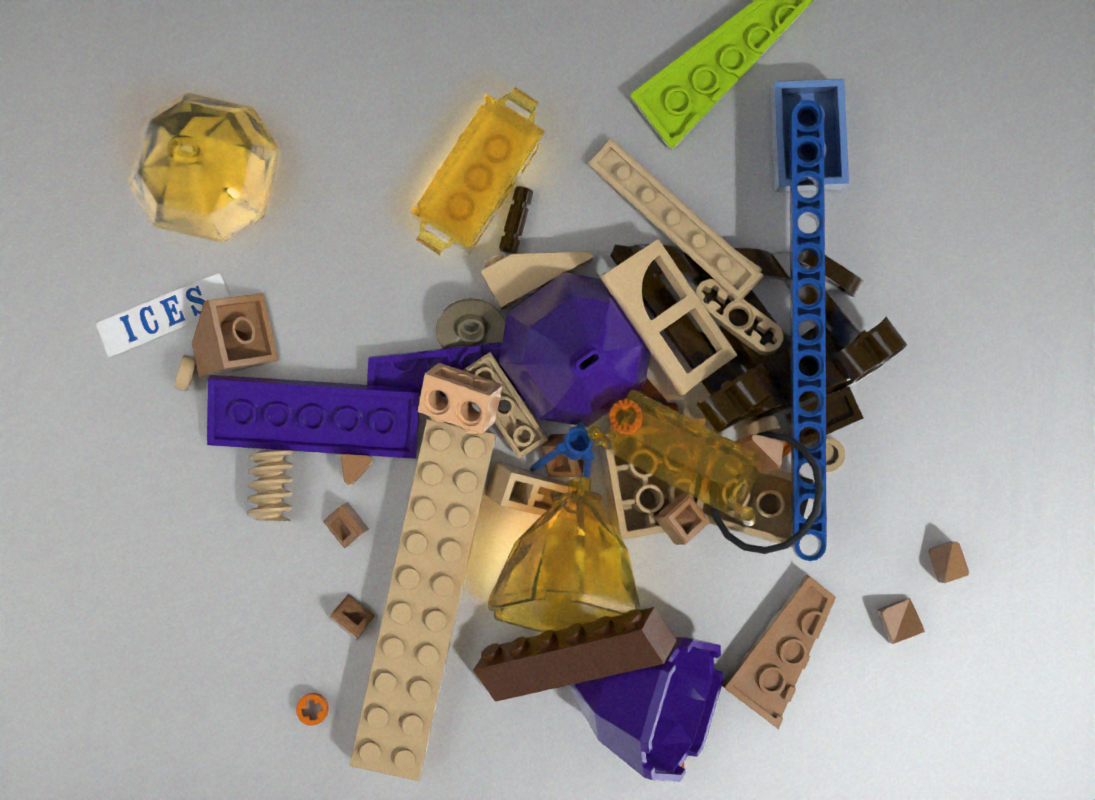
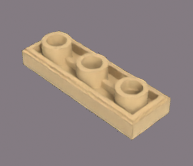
(518, 423)

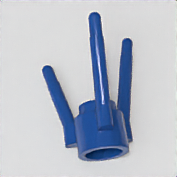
(573, 446)

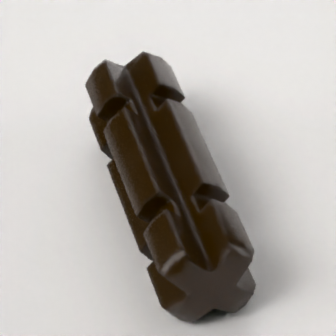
(516, 220)

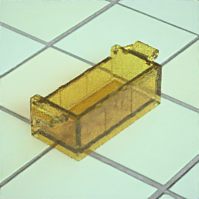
(478, 173)
(685, 456)

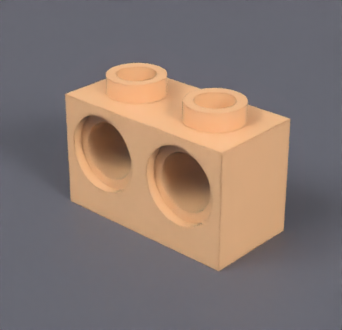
(461, 390)

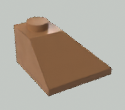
(233, 335)

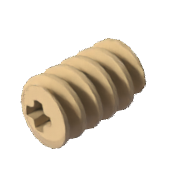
(269, 485)

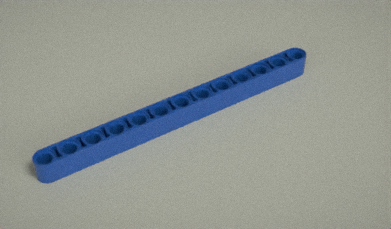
(814, 313)

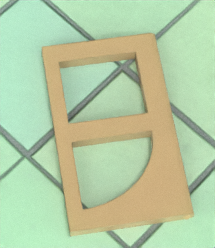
(625, 286)

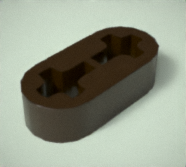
(835, 274)

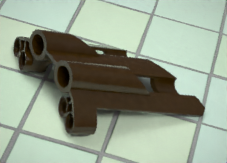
(755, 383)

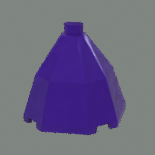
(555, 333)
(656, 712)

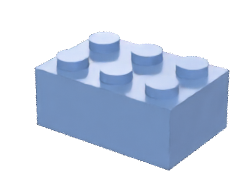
(831, 98)

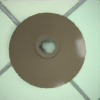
(454, 332)

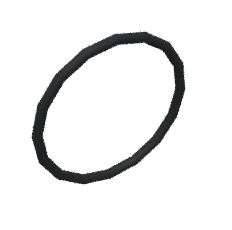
(808, 523)

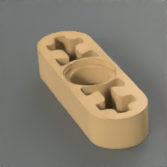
(739, 332)

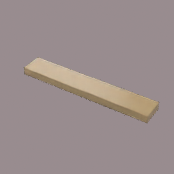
(675, 219)

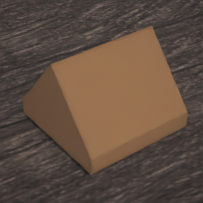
(355, 466)
(345, 524)
(351, 617)

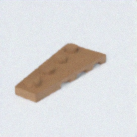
(774, 662)

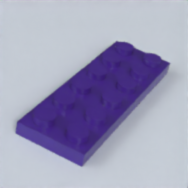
(312, 416)

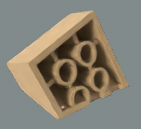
(635, 495)

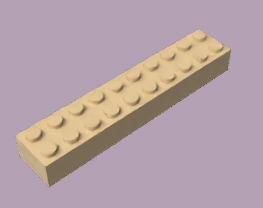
(422, 601)

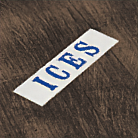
(159, 315)

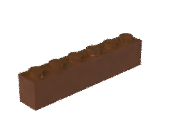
(575, 654)

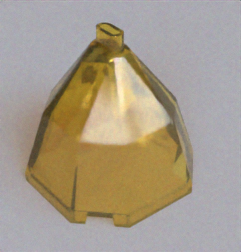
(216, 185)
(566, 567)

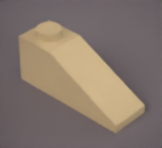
(523, 274)
(524, 489)

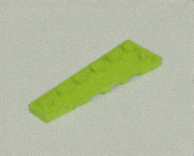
(701, 76)

